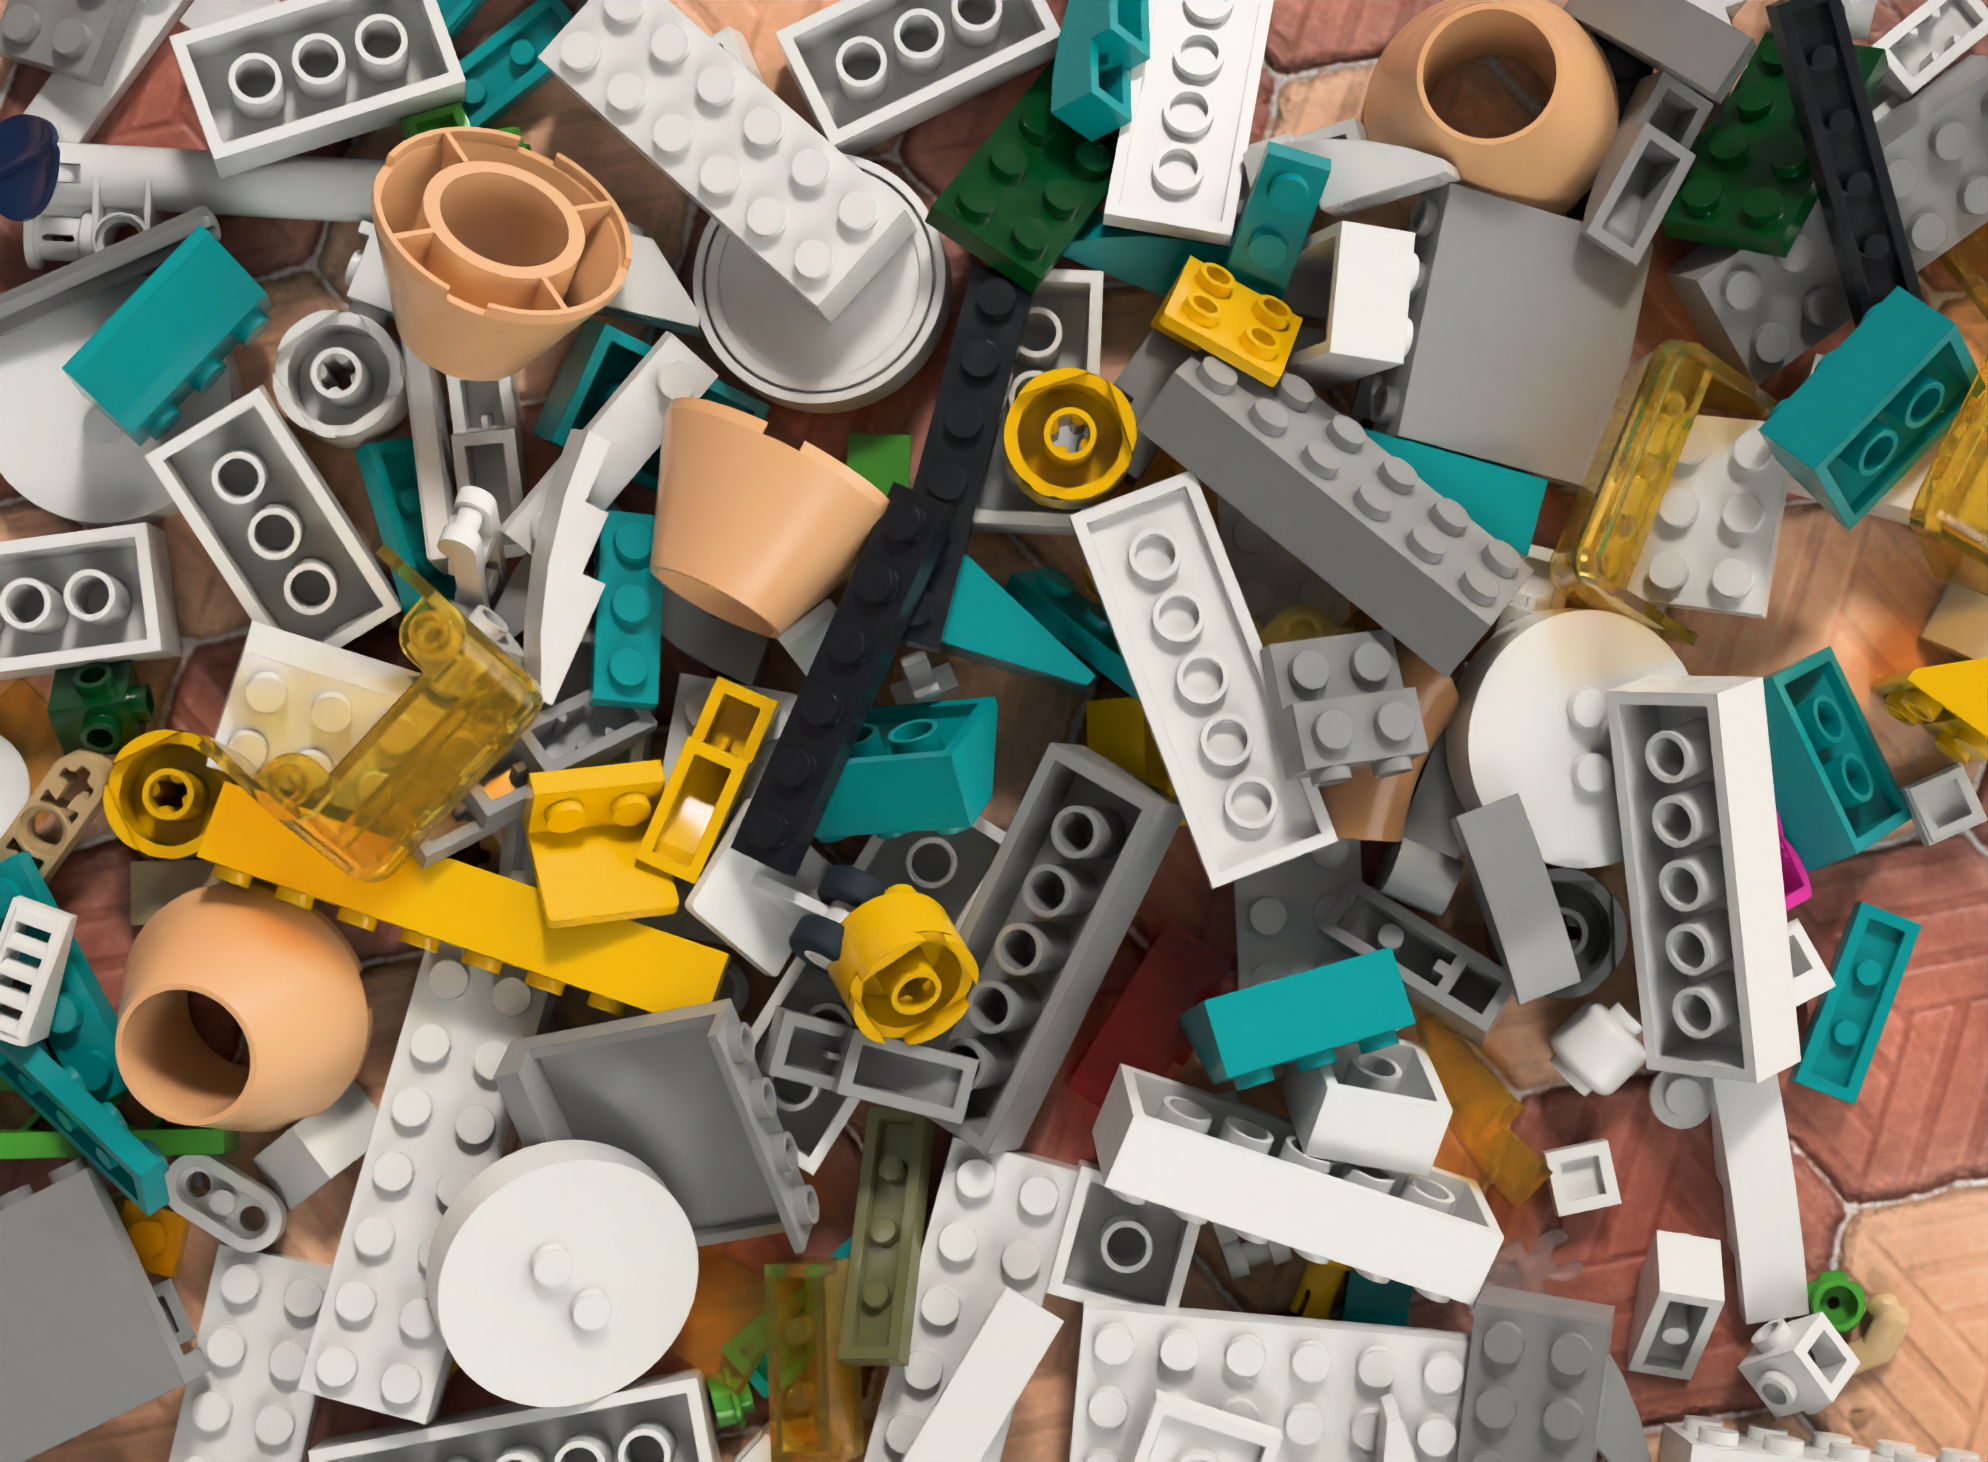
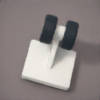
(774, 913)

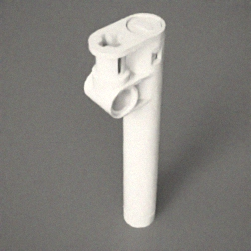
(134, 185)

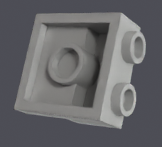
(1342, 707)

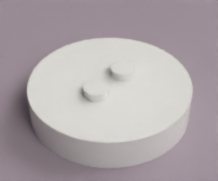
(793, 352)
(61, 445)
(1540, 725)
(561, 1273)

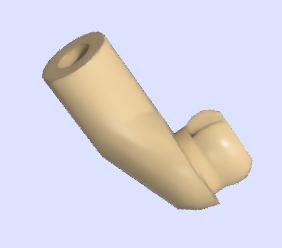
(1883, 1335)

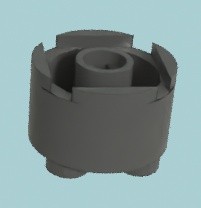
(1593, 925)

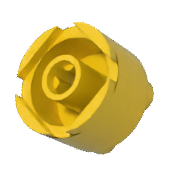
(1089, 408)
(141, 789)
(903, 967)

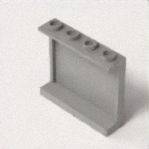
(1511, 337)
(680, 1099)
(76, 1317)

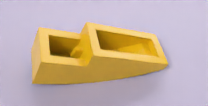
(708, 780)

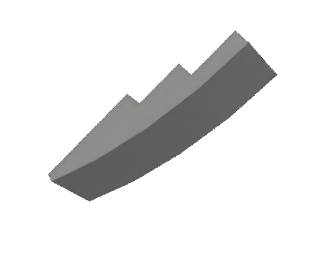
(559, 739)

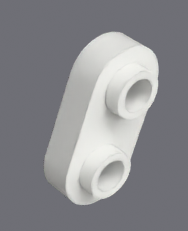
(226, 1203)

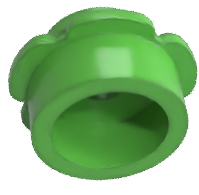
(1849, 1295)
(729, 1405)

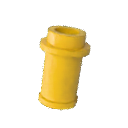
(1318, 1289)

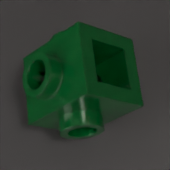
(99, 706)

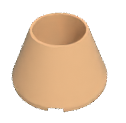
(1539, 166)
(492, 249)
(753, 521)
(282, 979)

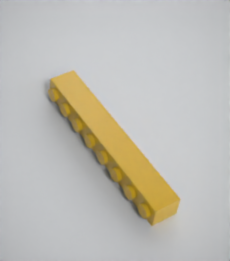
(471, 910)

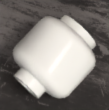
(1598, 1048)

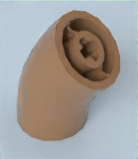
(1379, 806)

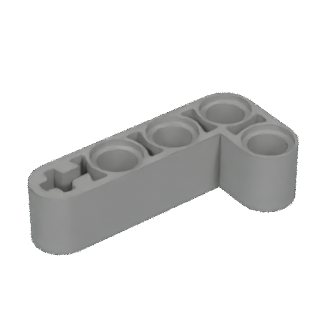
(1426, 864)

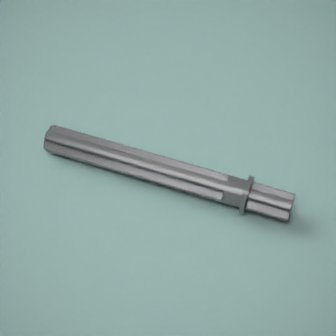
(100, 270)

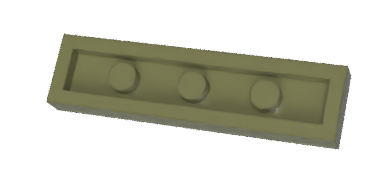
(887, 1238)

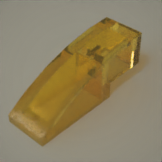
(1481, 1116)

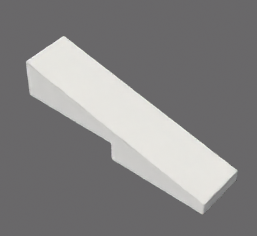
(985, 1382)

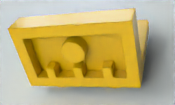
(1228, 320)
(585, 840)

